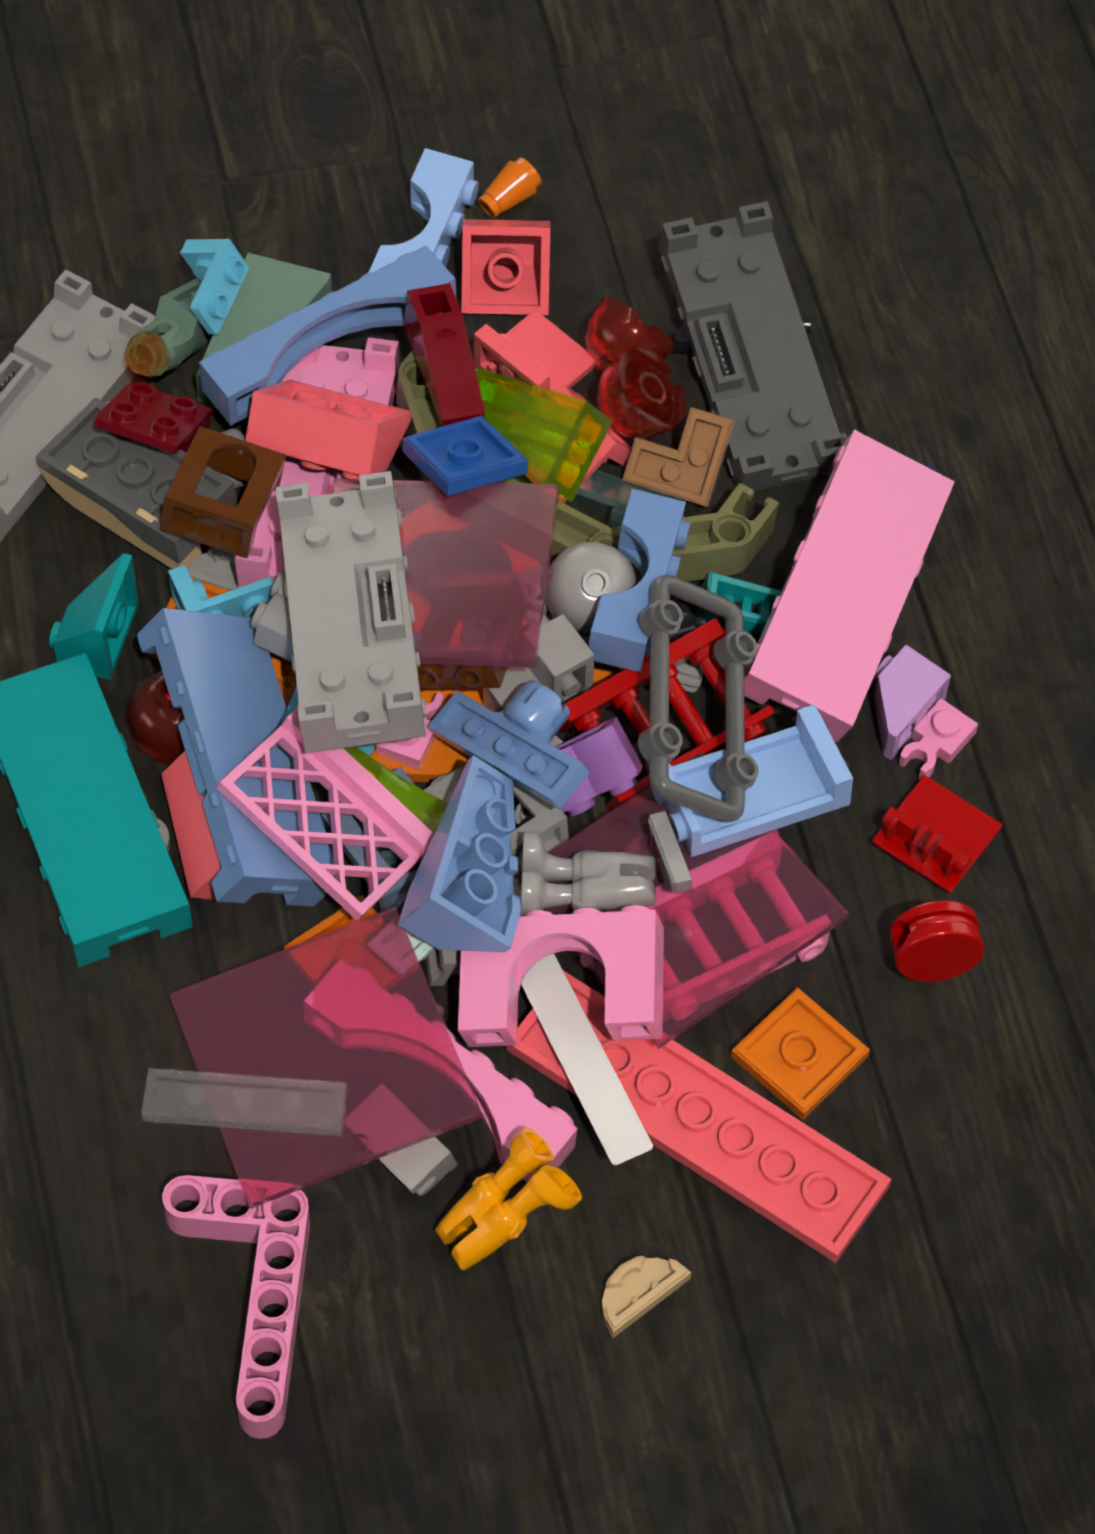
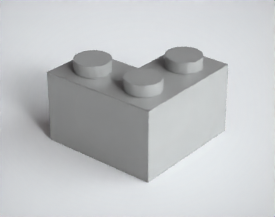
(562, 665)

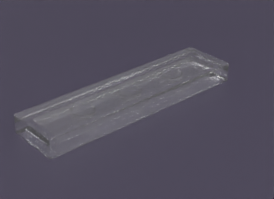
(245, 1102)

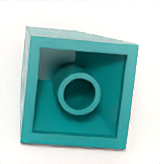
(99, 619)

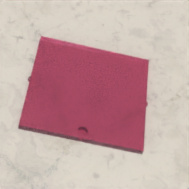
(475, 569)
(740, 921)
(332, 1012)

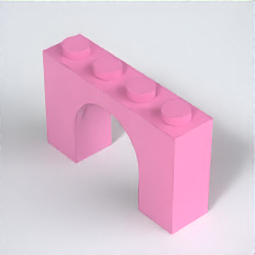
(623, 941)

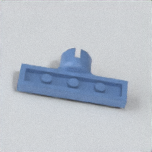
(516, 740)

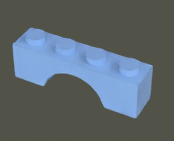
(439, 193)

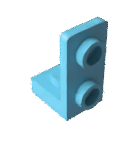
(221, 276)
(192, 596)

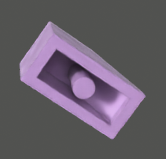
(904, 695)

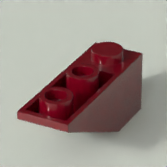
(443, 352)

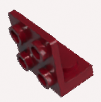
(154, 417)

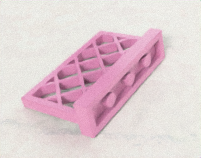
(358, 795)

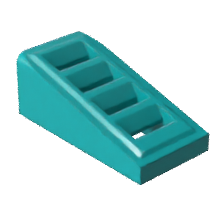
(742, 592)

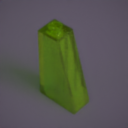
(546, 427)

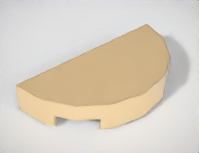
(638, 1288)

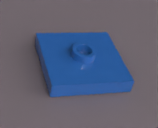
(464, 455)

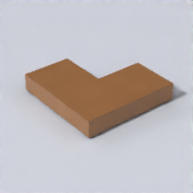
(691, 469)

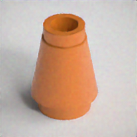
(510, 187)

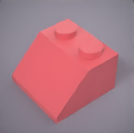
(505, 266)

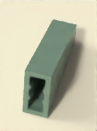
(264, 298)

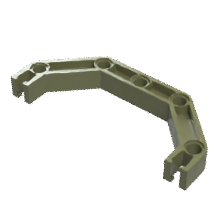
(715, 542)

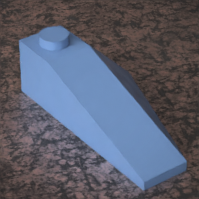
(466, 876)

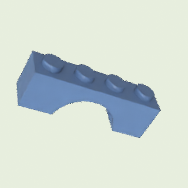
(648, 539)

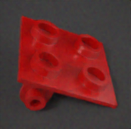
(936, 833)

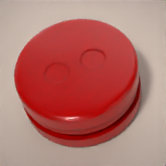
(936, 941)

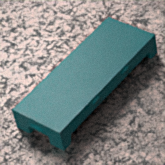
(86, 811)

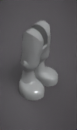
(597, 878)

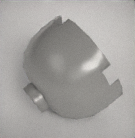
(581, 578)

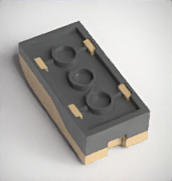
(124, 484)

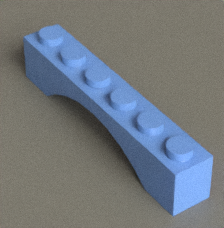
(270, 353)

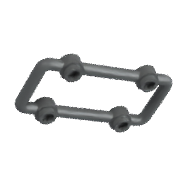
(663, 740)

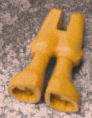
(501, 1219)

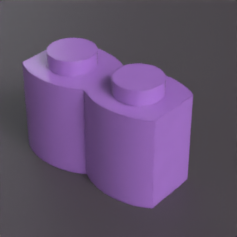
(608, 759)

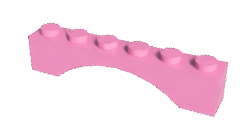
(511, 1106)

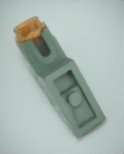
(171, 335)

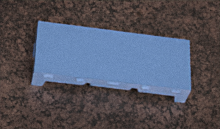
(228, 711)

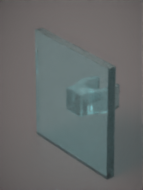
(612, 492)

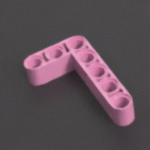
(268, 1284)

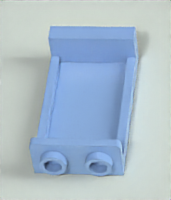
(796, 781)

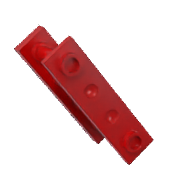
(624, 694)

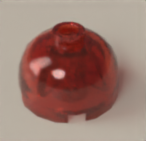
(617, 330)
(640, 401)
(154, 721)

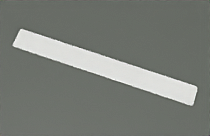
(584, 1060)

